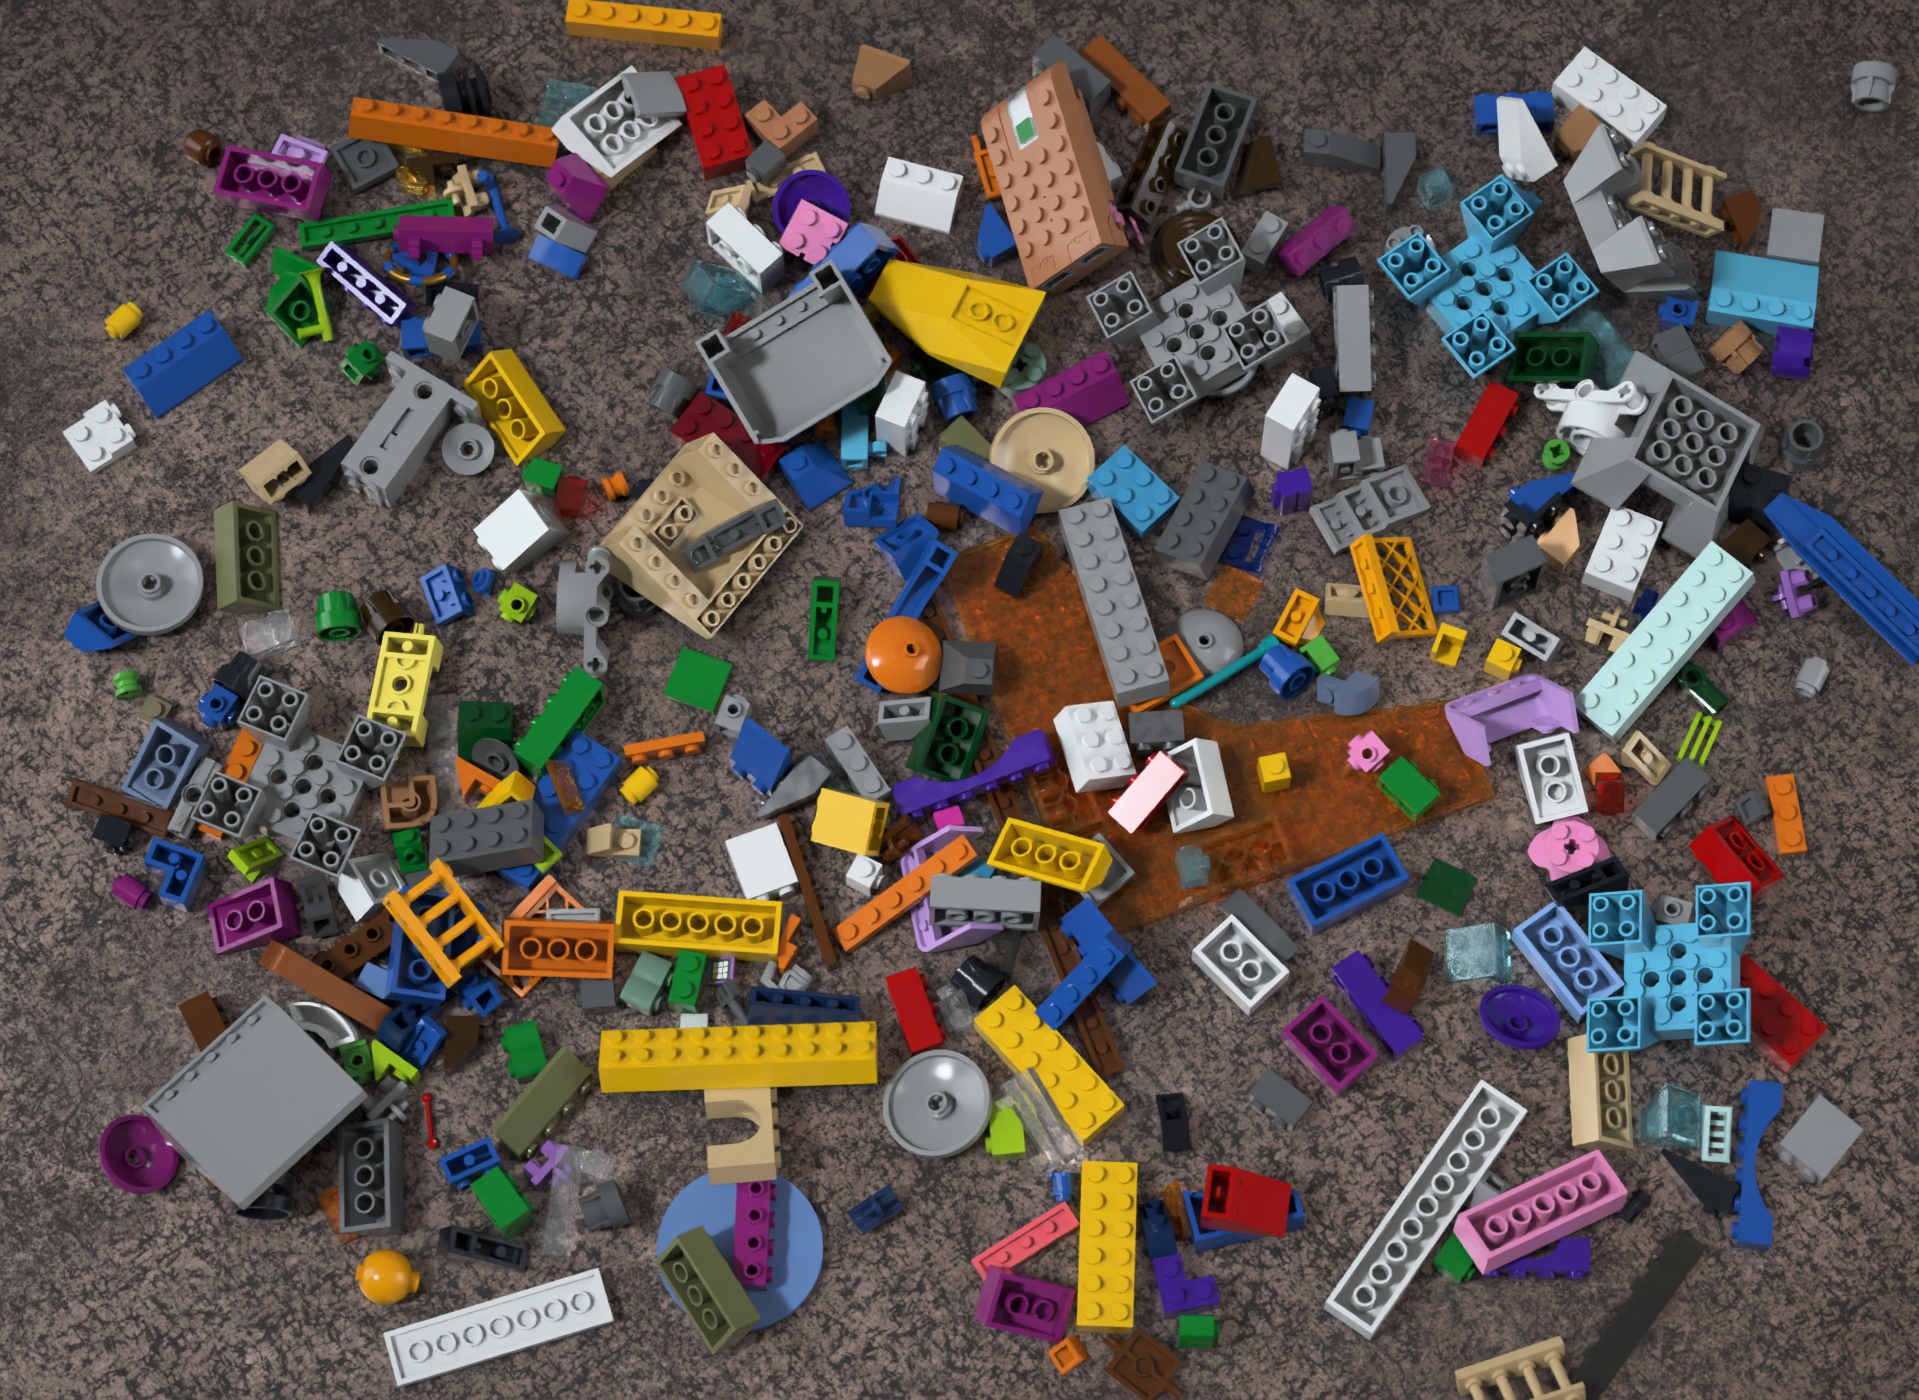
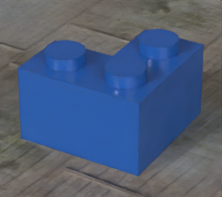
(182, 869)

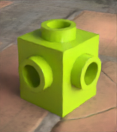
(521, 593)

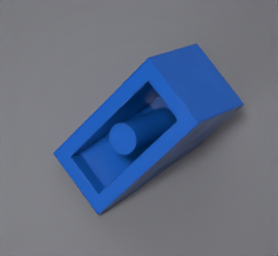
(995, 239)

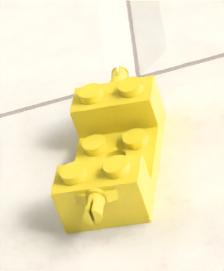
(409, 659)

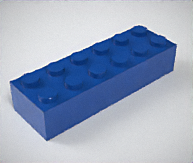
(593, 773)

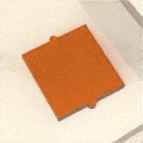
(1233, 593)

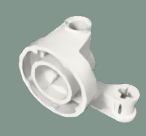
(1592, 412)

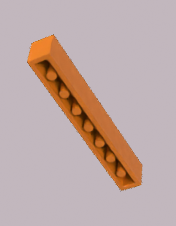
(452, 132)

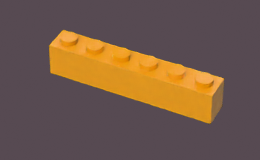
(644, 24)

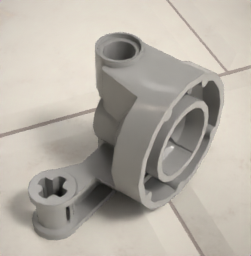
(585, 606)

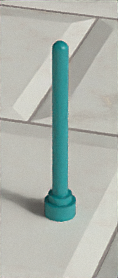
(1265, 645)

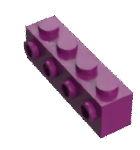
(752, 1234)

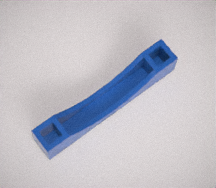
(914, 595)
(1753, 1220)

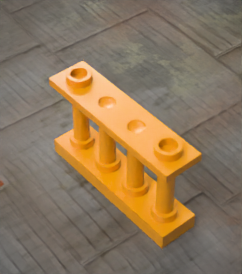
(416, 926)

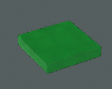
(697, 680)

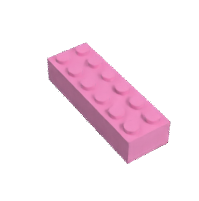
(1540, 1211)

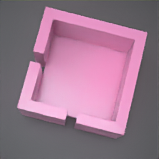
(811, 232)

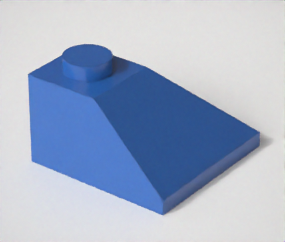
(814, 474)
(906, 544)
(94, 631)

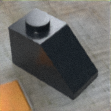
(1018, 565)
(1173, 1122)

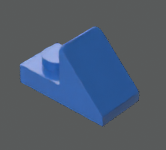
(424, 1043)

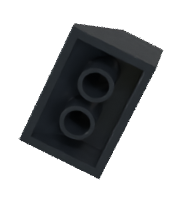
(1752, 492)

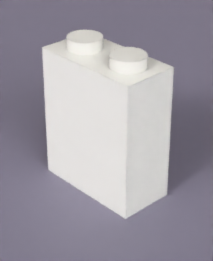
(762, 864)

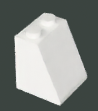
(520, 531)

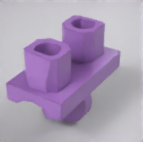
(1791, 593)
(539, 1174)

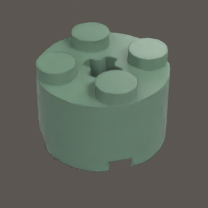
(1032, 363)

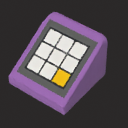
(720, 970)

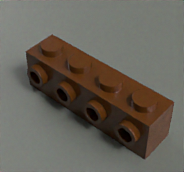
(367, 944)

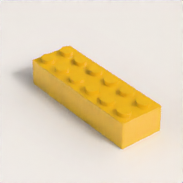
(698, 924)
(1027, 1041)
(1107, 1247)

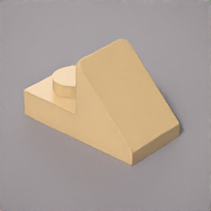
(737, 196)
(1645, 758)
(613, 842)

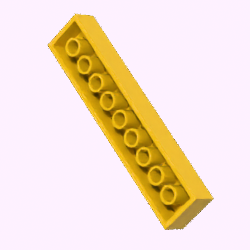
(738, 1057)

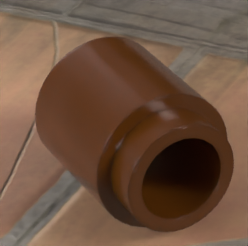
(945, 515)

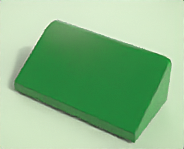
(287, 261)

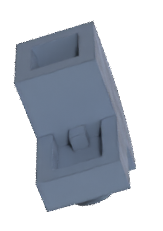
(1350, 696)

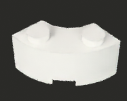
(327, 1021)

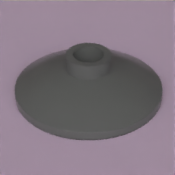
(494, 758)

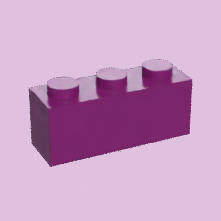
(1315, 240)

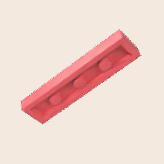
(1028, 1240)

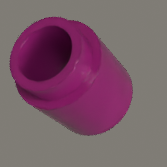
(132, 892)

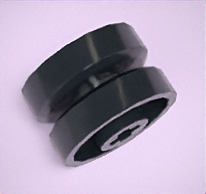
(272, 1203)

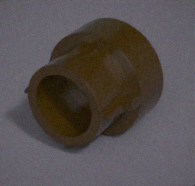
(386, 613)

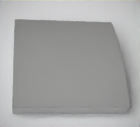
(653, 94)

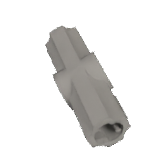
(181, 824)

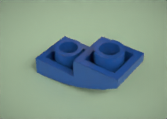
(557, 257)

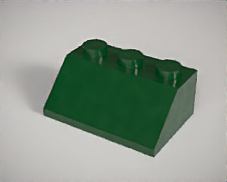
(1553, 357)
(950, 739)

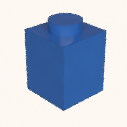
(1358, 416)

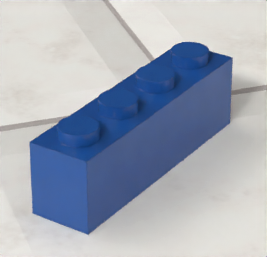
(1083, 979)

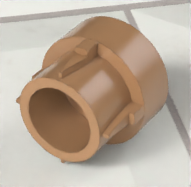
(1736, 347)

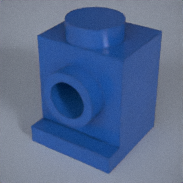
(1670, 319)

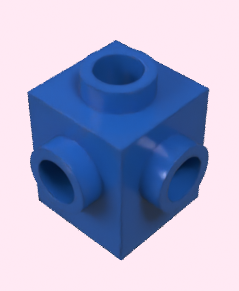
(219, 708)
(479, 993)

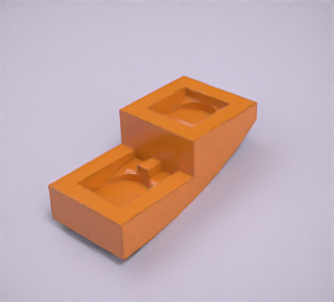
(788, 951)

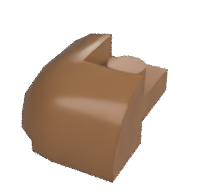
(408, 803)

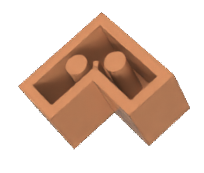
(784, 131)

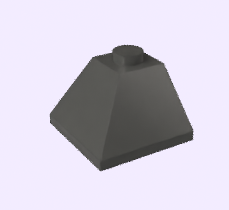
(967, 667)

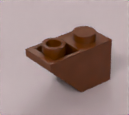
(1742, 216)

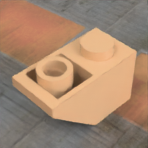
(1561, 542)

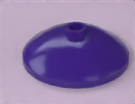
(814, 187)
(1519, 1017)

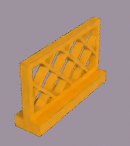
(1377, 589)

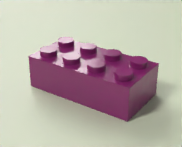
(272, 183)

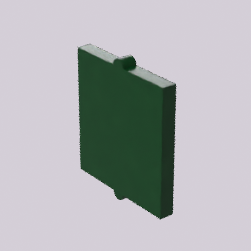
(1446, 887)

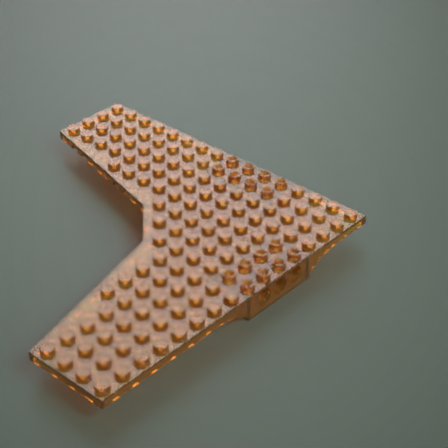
(1053, 661)

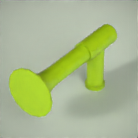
(324, 326)

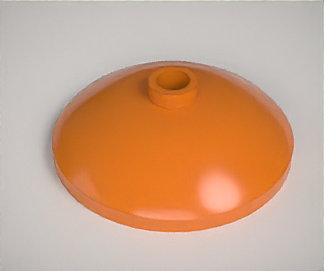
(892, 663)

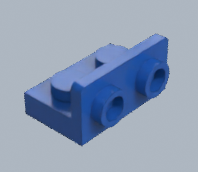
(447, 594)

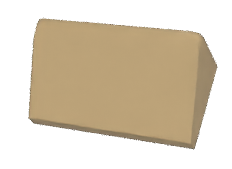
(1345, 600)

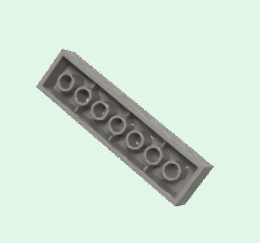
(1114, 602)

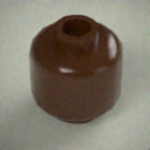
(202, 147)

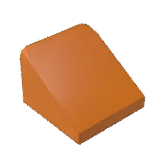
(1600, 764)
(1068, 1354)

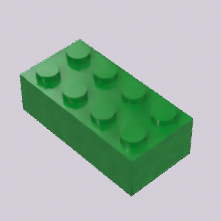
(565, 712)

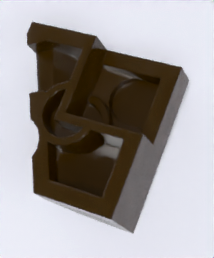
(1257, 169)

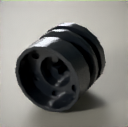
(466, 93)

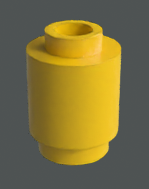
(123, 321)
(639, 785)

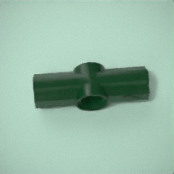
(1704, 692)

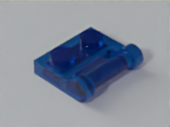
(1241, 542)

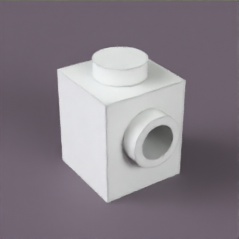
(865, 875)

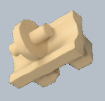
(462, 191)
(1596, 630)

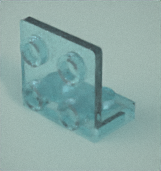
(1478, 953)

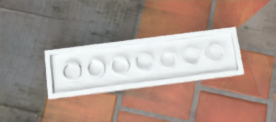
(498, 1327)

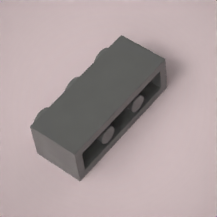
(1671, 799)

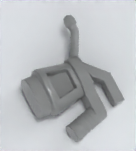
(793, 978)

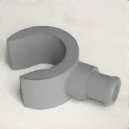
(1190, 205)

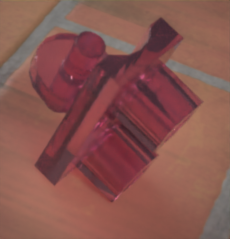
(1438, 463)

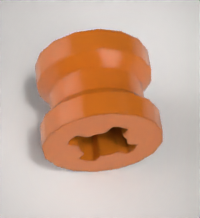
(615, 486)

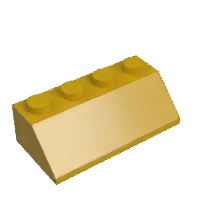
(513, 406)
(1050, 856)

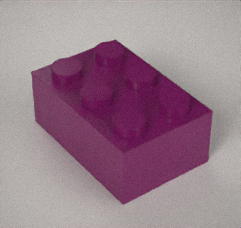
(1329, 1046)

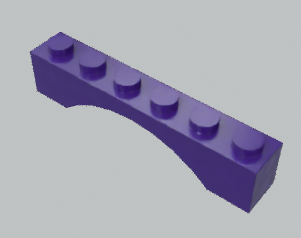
(1025, 756)

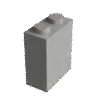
(1819, 1140)

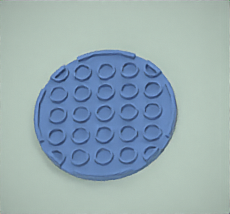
(795, 1236)

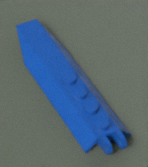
(1850, 572)

